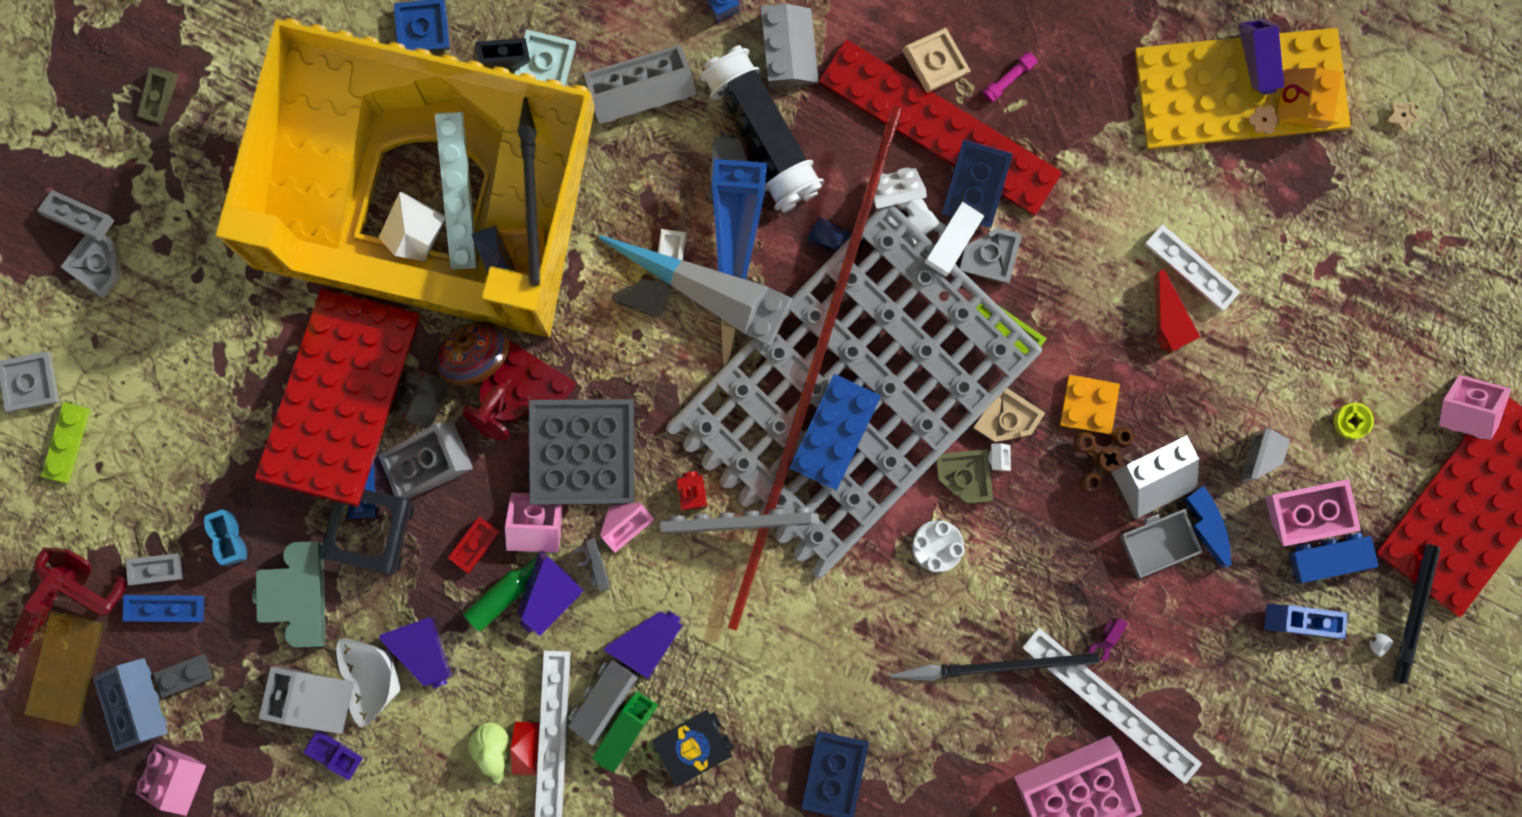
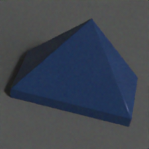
(830, 236)
(492, 249)

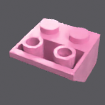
(170, 780)

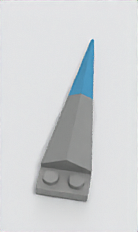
(742, 303)

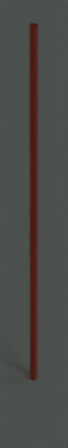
(816, 363)

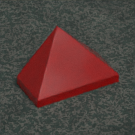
(525, 748)

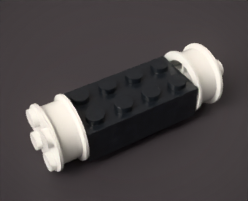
(763, 128)

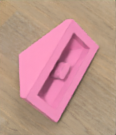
(624, 523)

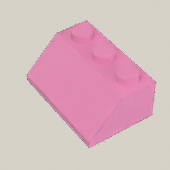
(1313, 513)

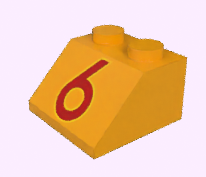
(1309, 97)

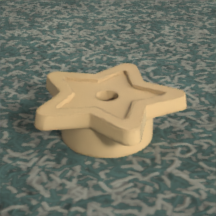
(1398, 120)

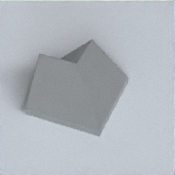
(1265, 454)

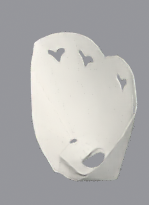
(372, 675)

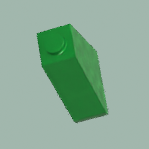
(624, 732)

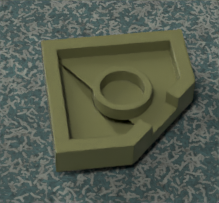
(966, 475)

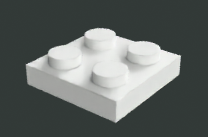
(899, 188)

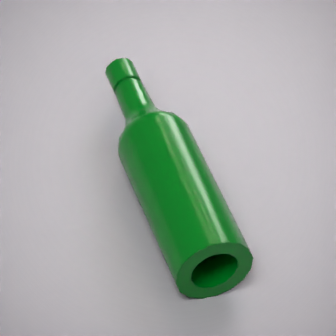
(499, 597)

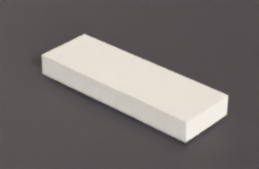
(954, 239)

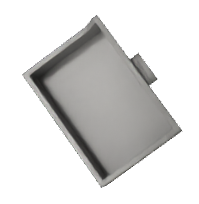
(1160, 543)

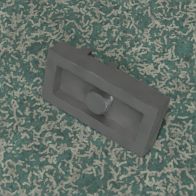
(598, 576)

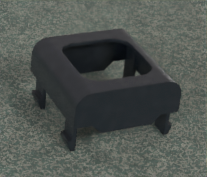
(390, 559)

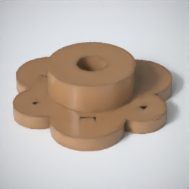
(1268, 115)

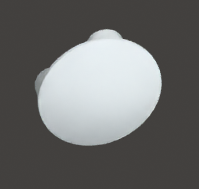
(938, 546)

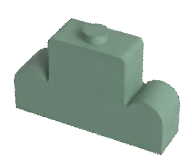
(295, 595)

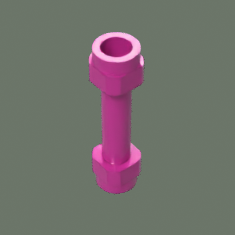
(1025, 63)

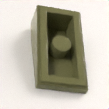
(157, 94)

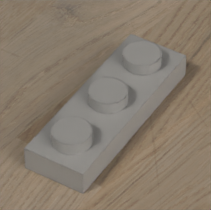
(75, 215)

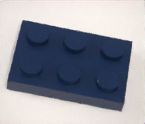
(978, 180)
(835, 775)

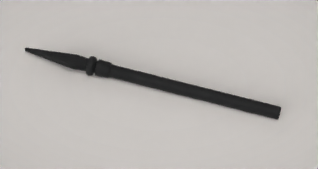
(527, 134)

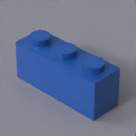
(1333, 558)

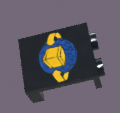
(693, 747)

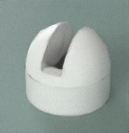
(1381, 644)

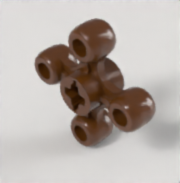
(1097, 456)

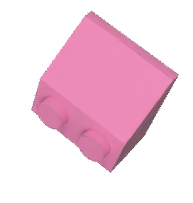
(1474, 407)
(532, 526)

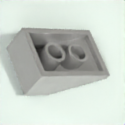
(425, 460)

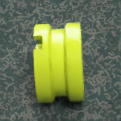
(1364, 421)

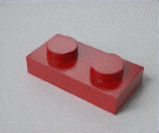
(474, 545)

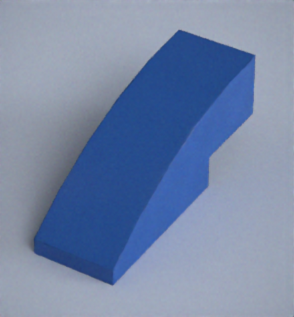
(1210, 525)

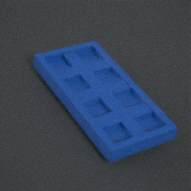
(835, 432)

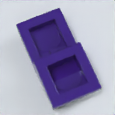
(333, 754)

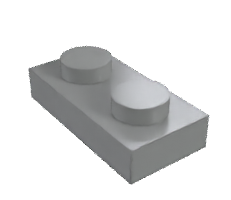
(154, 569)

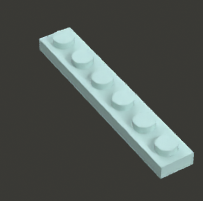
(456, 189)

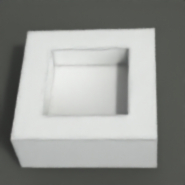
(1000, 457)

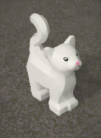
(921, 218)

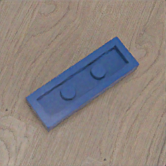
(163, 608)

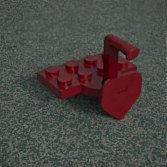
(513, 385)
(66, 577)

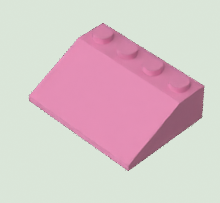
(1081, 784)

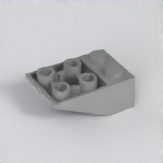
(306, 700)

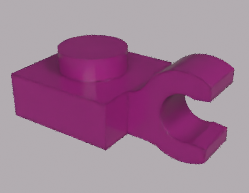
(1112, 632)

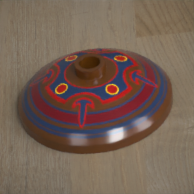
(471, 353)

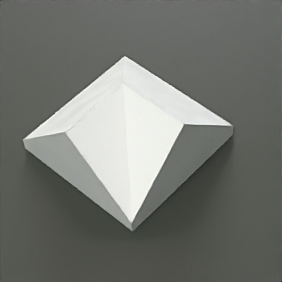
(411, 228)

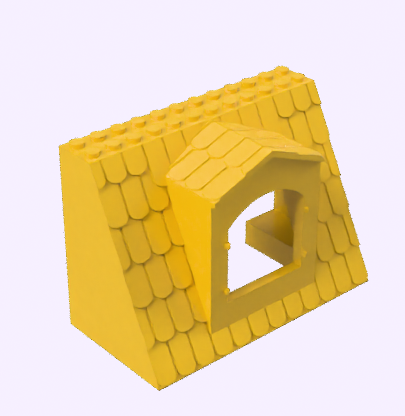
(316, 149)

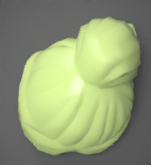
(490, 749)

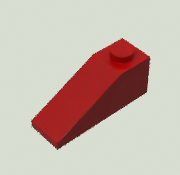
(1172, 320)

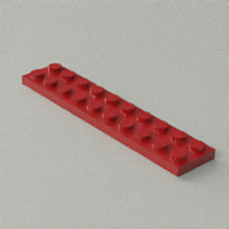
(933, 121)

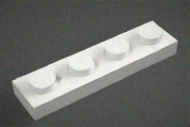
(1192, 268)

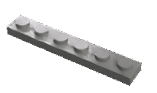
(750, 520)

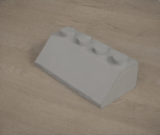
(640, 84)

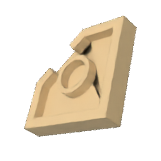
(1008, 418)

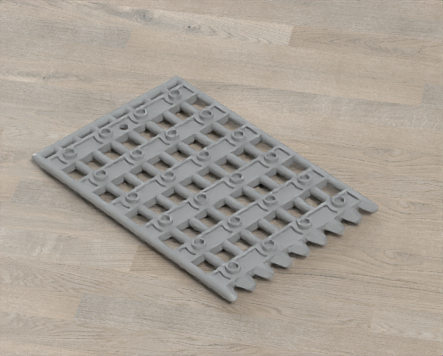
(871, 370)

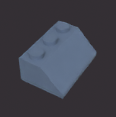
(130, 704)

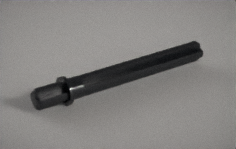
(1416, 614)

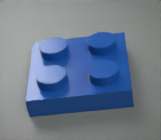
(422, 25)

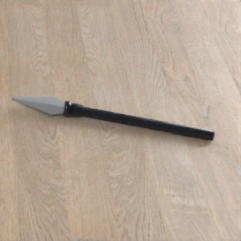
(934, 672)

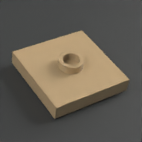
(936, 60)

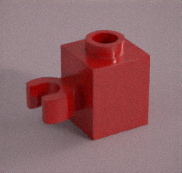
(692, 491)

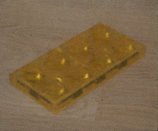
(64, 668)

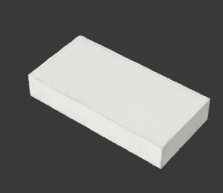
(672, 244)

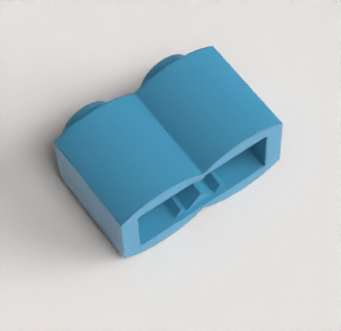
(224, 531)

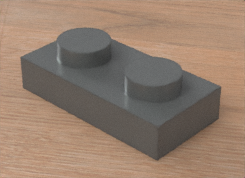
(183, 675)

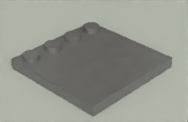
(581, 451)

